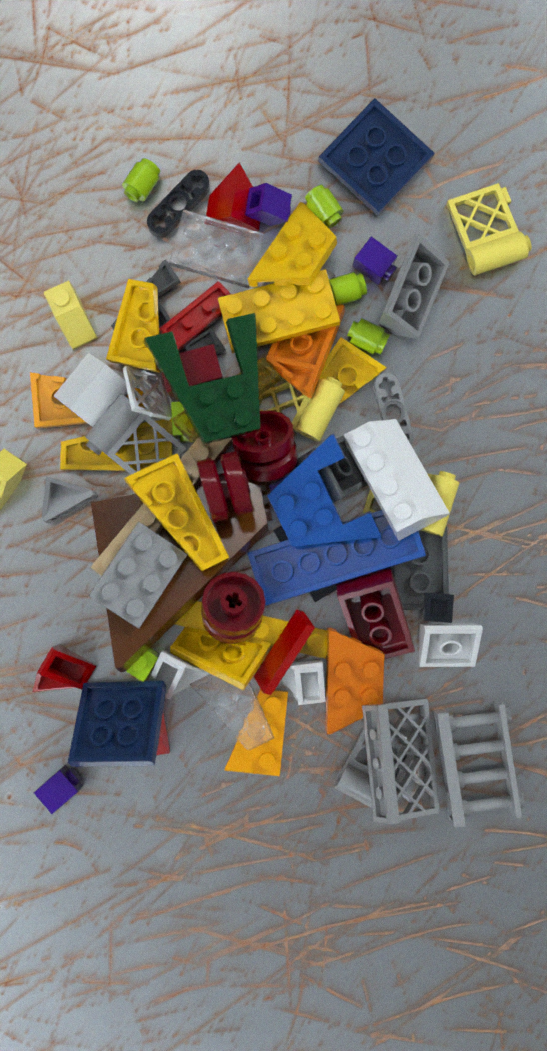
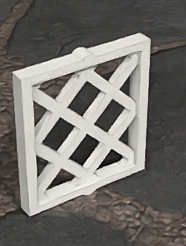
(129, 377)

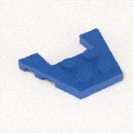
(307, 507)

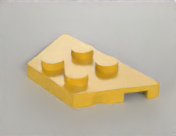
(296, 251)

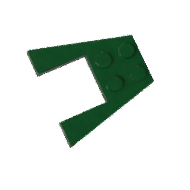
(220, 406)

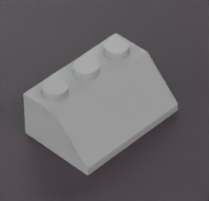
(414, 289)

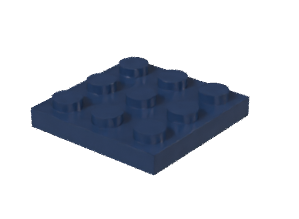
(376, 156)
(118, 724)

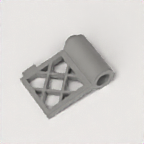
(117, 426)
(354, 776)

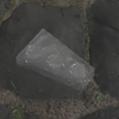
(237, 709)

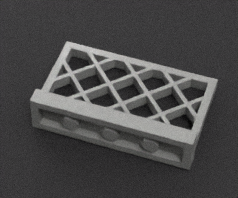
(383, 762)

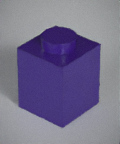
(268, 204)
(375, 261)
(59, 788)

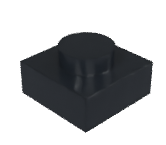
(438, 607)

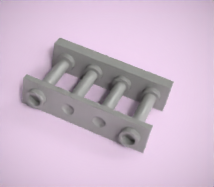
(455, 780)

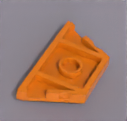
(304, 356)
(352, 679)

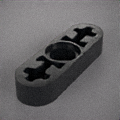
(178, 191)

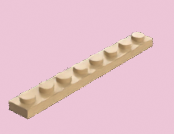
(145, 516)

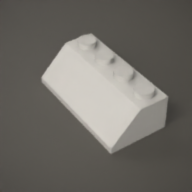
(395, 476)

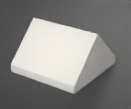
(91, 389)
(449, 644)

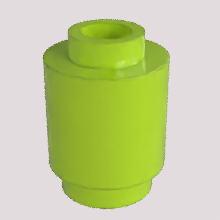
(141, 180)
(324, 206)
(348, 288)
(368, 336)

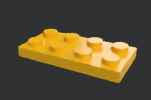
(284, 310)

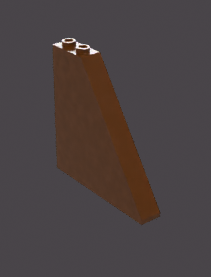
(187, 585)

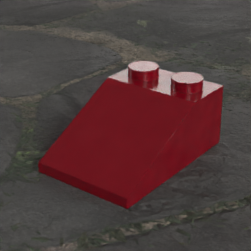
(376, 613)

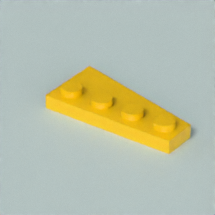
(79, 457)
(175, 503)

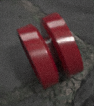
(270, 450)
(225, 486)
(233, 591)

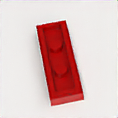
(196, 316)
(284, 652)

